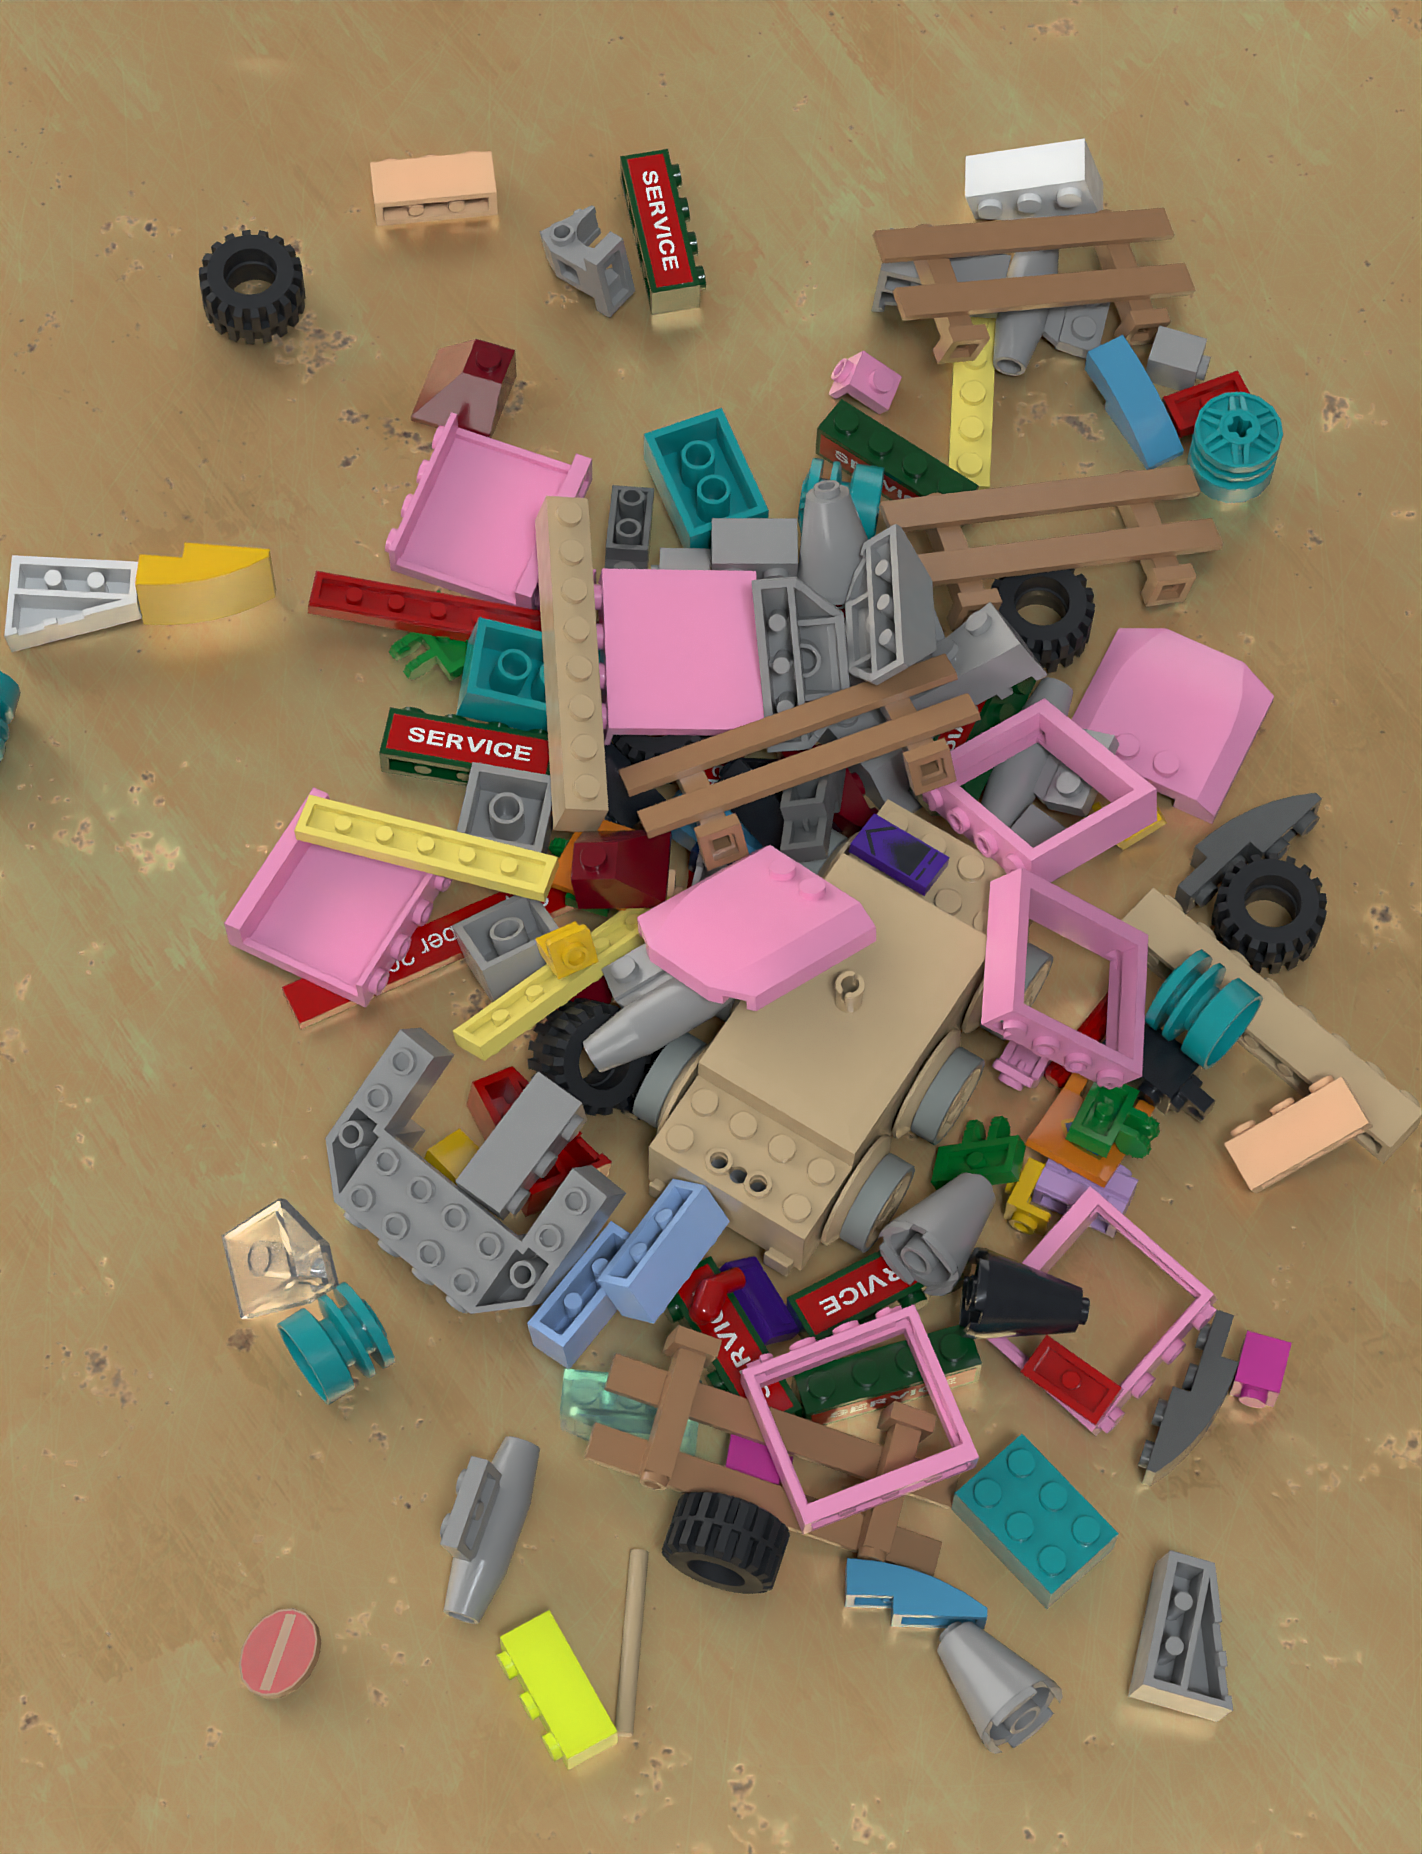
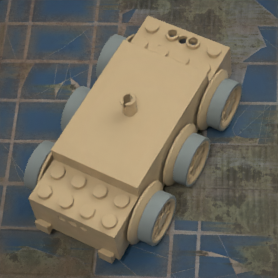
(801, 1098)

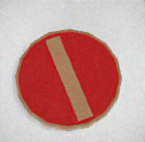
(280, 1653)

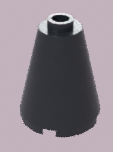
(1017, 1300)

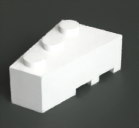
(1034, 182)
(67, 598)

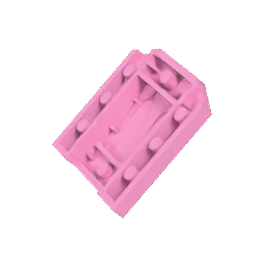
(1177, 714)
(755, 930)

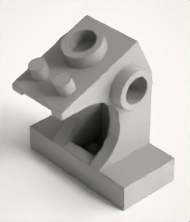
(584, 266)

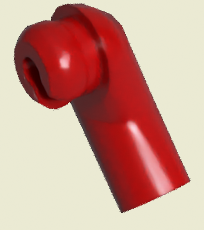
(712, 1294)

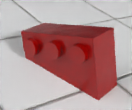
(488, 1104)

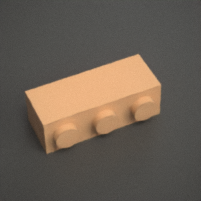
(434, 188)
(1297, 1133)

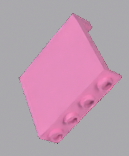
(477, 515)
(677, 651)
(332, 914)

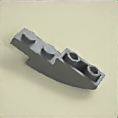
(629, 528)
(809, 816)
(1252, 833)
(1190, 1414)

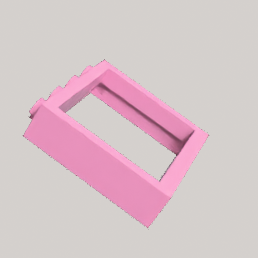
(1131, 796)
(1025, 897)
(846, 1340)
(1170, 1344)

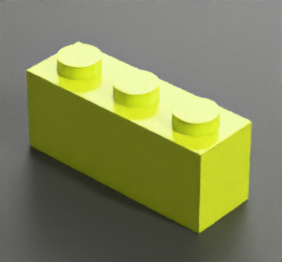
(556, 1691)

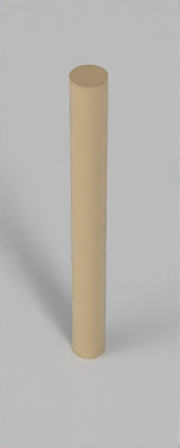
(631, 1642)

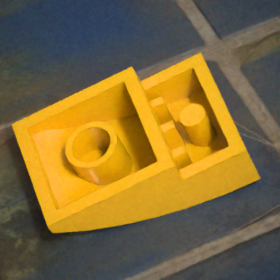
(203, 583)

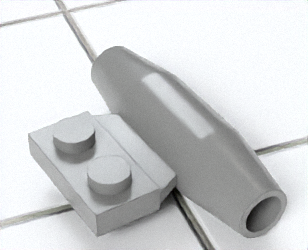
(1067, 327)
(1039, 773)
(652, 1012)
(486, 1525)

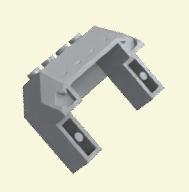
(432, 1219)

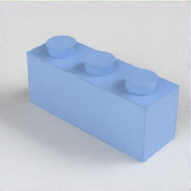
(663, 1250)
(578, 1304)

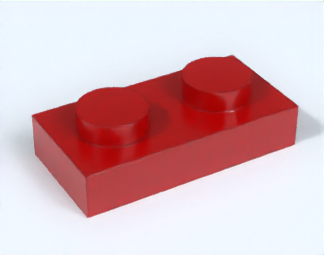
(1185, 404)
(1072, 1380)

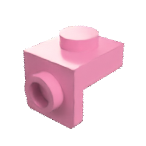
(865, 381)
(1020, 1066)

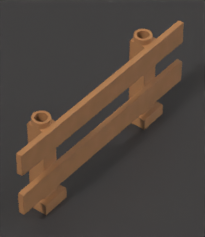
(955, 301)
(1142, 540)
(721, 836)
(683, 1397)

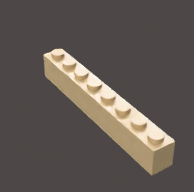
(571, 665)
(1281, 1033)

